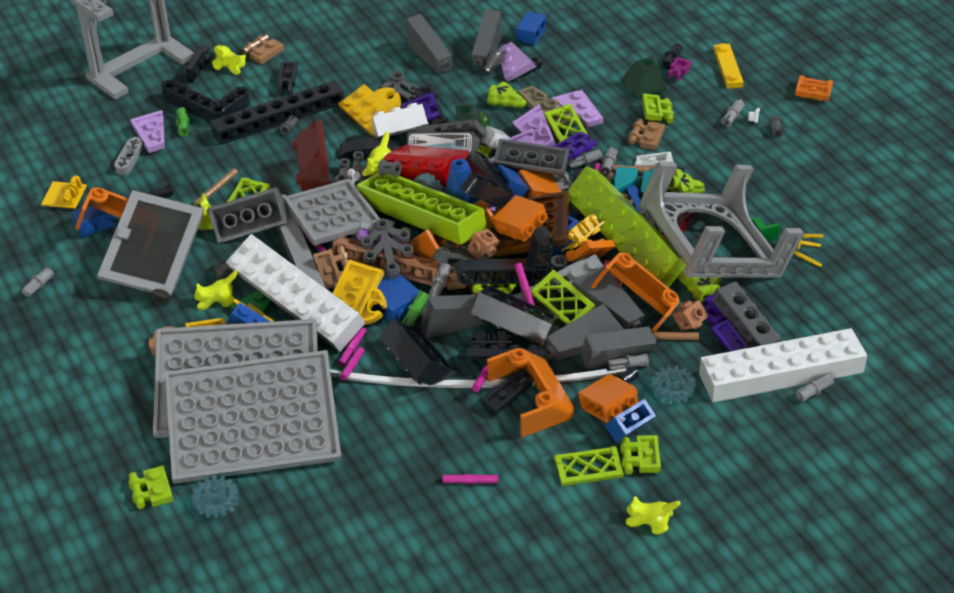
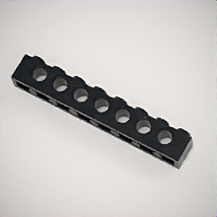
(276, 112)

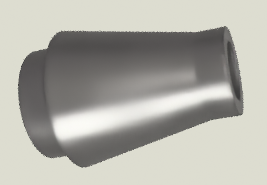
(494, 60)

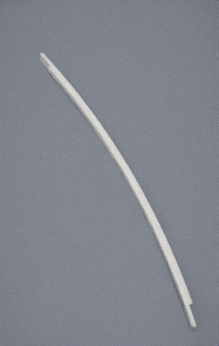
(469, 383)

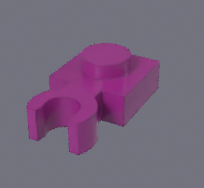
(679, 67)

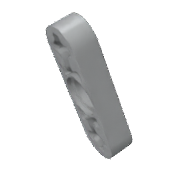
(120, 167)

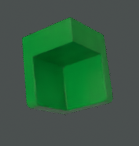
(769, 232)

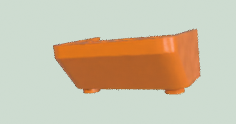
(104, 201)
(427, 243)
(643, 284)
(551, 402)

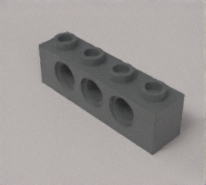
(745, 316)

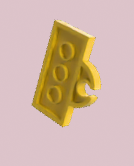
(364, 103)
(359, 290)

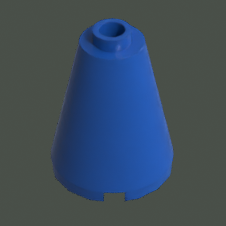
(457, 175)

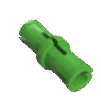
(182, 122)
(416, 308)

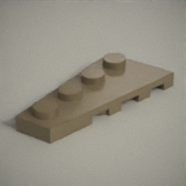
(535, 97)

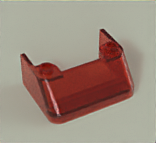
(311, 157)

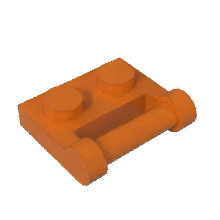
(814, 88)
(590, 247)

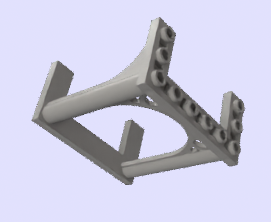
(103, 74)
(727, 206)

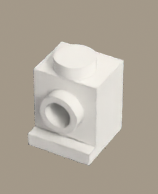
(493, 136)

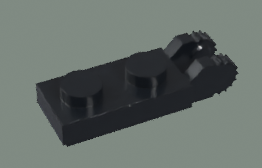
(197, 62)
(287, 76)
(506, 392)

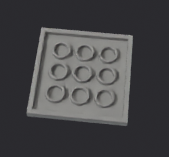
(330, 211)

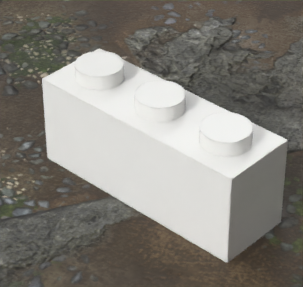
(398, 120)

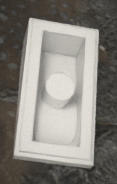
(651, 160)

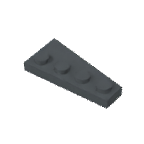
(458, 126)

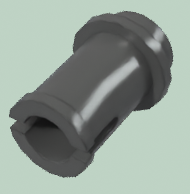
(776, 125)
(287, 127)

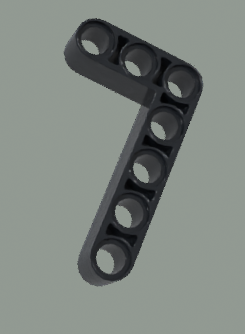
(203, 106)
(486, 182)
(503, 270)

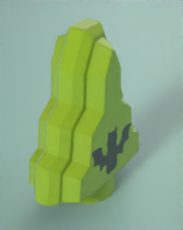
(504, 96)
(684, 183)
(700, 286)

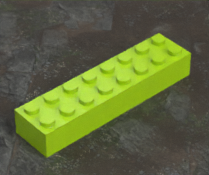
(423, 207)
(625, 225)

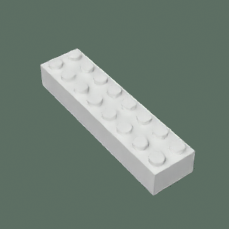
(295, 292)
(782, 364)

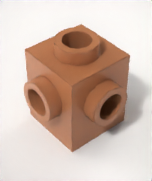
(483, 244)
(690, 315)

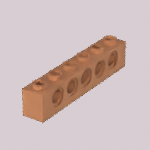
(411, 268)

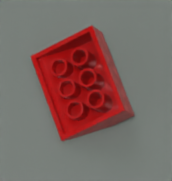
(425, 160)

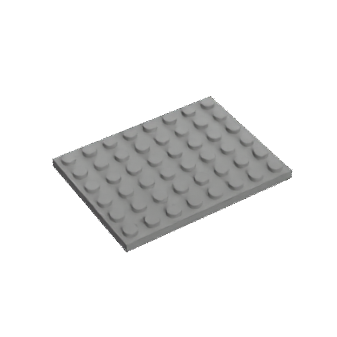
(223, 344)
(251, 416)

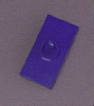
(728, 336)

